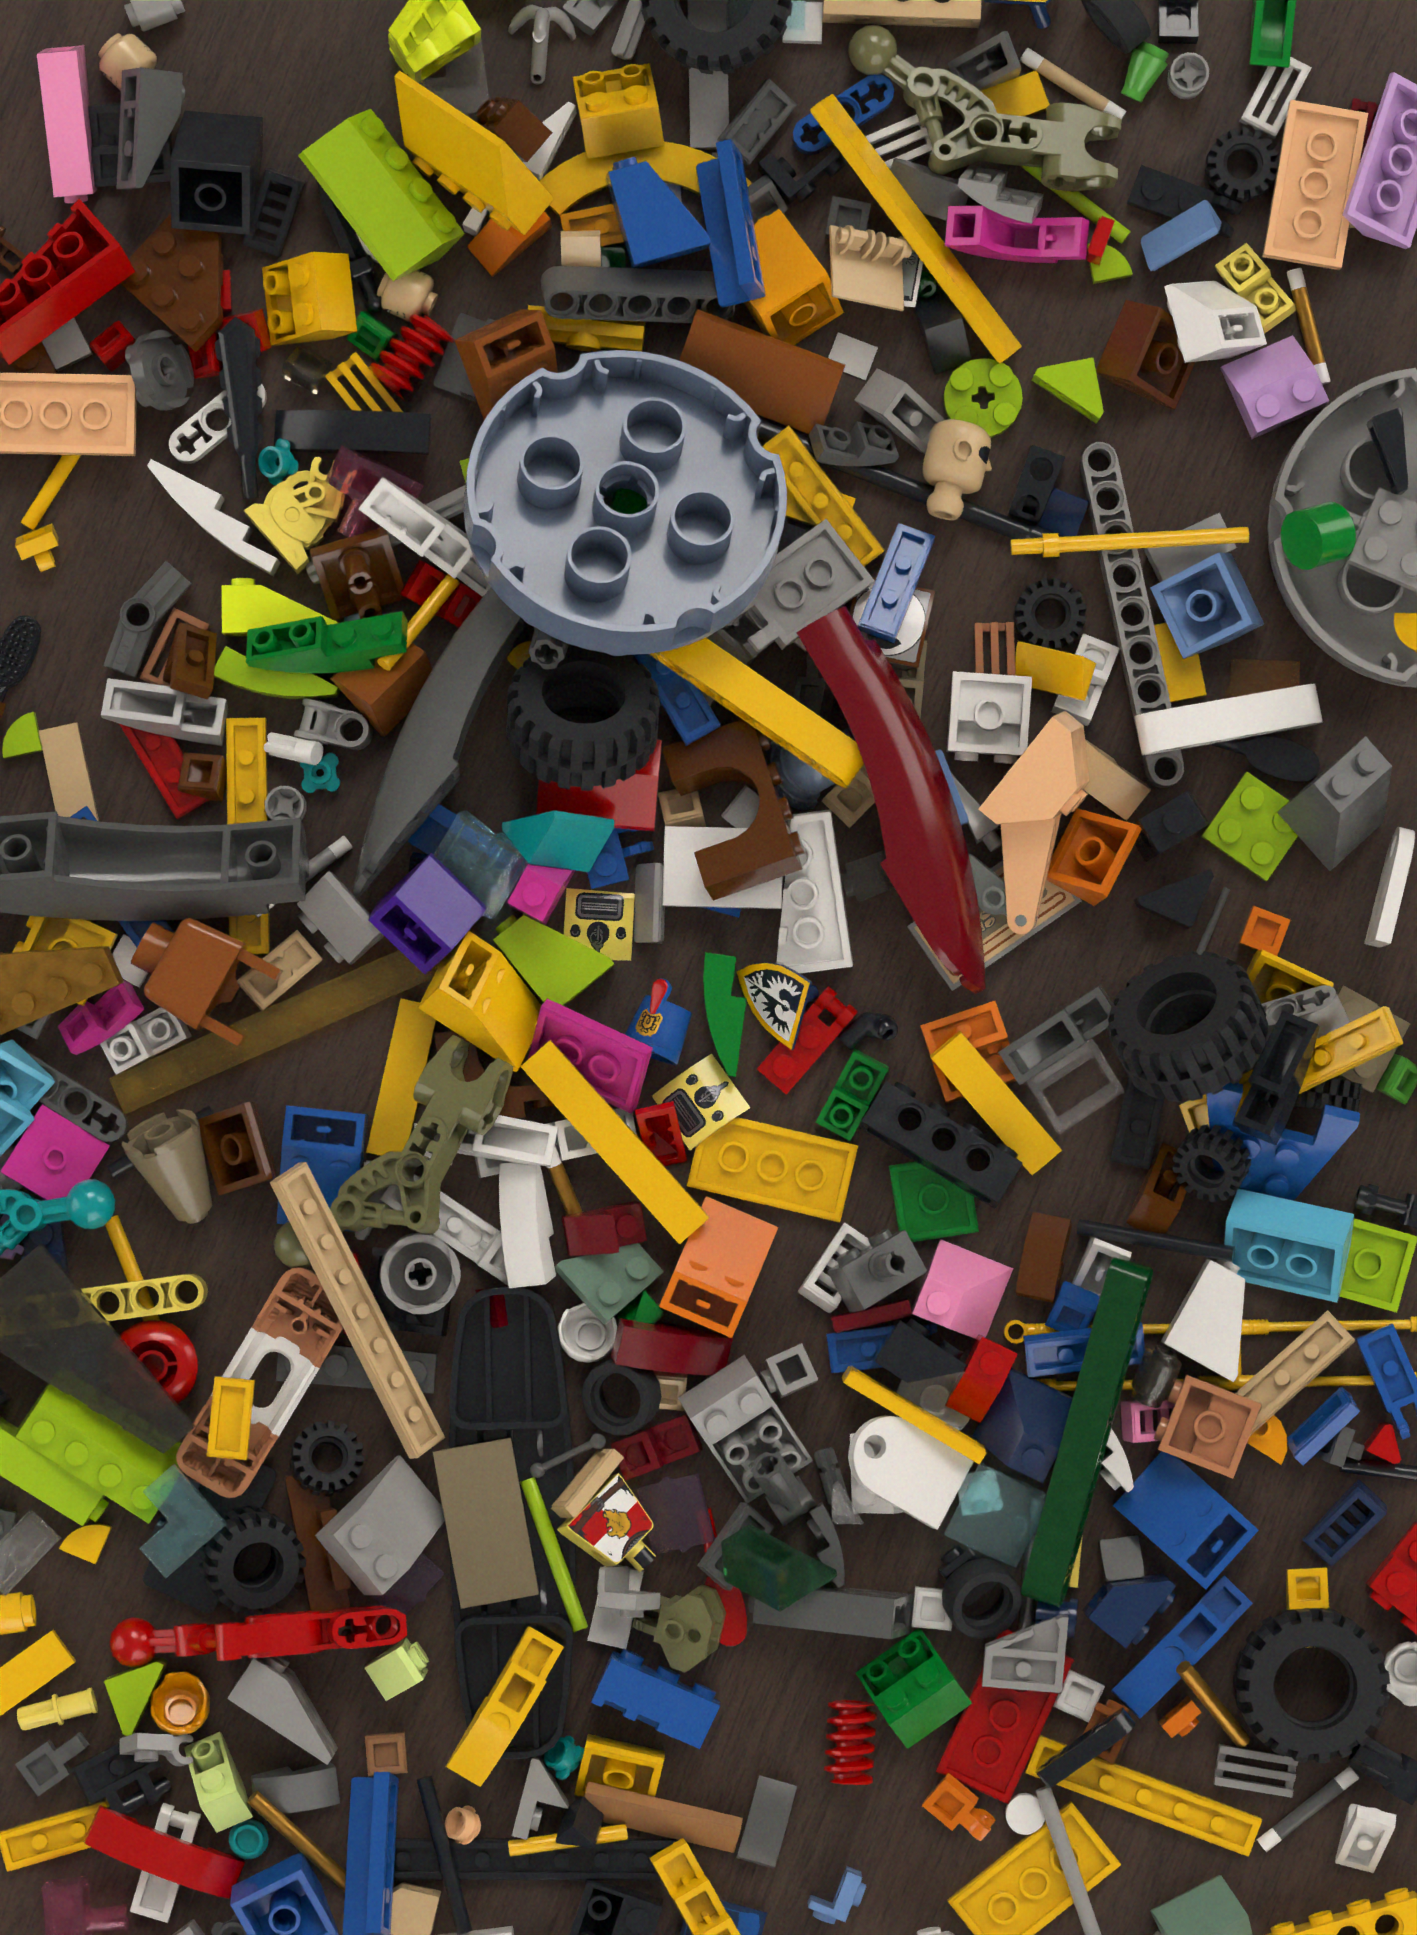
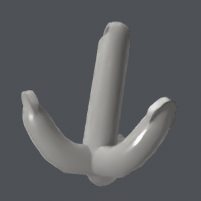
(540, 34)

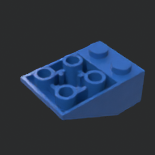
(328, 1143)
(1185, 1518)

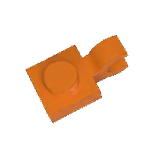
(955, 1804)

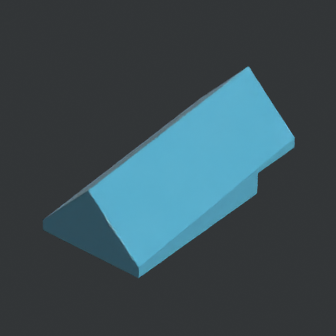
(20, 1089)

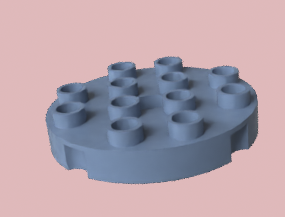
(610, 575)

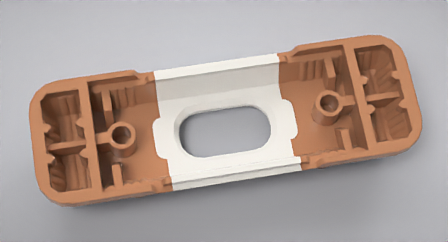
(303, 1329)

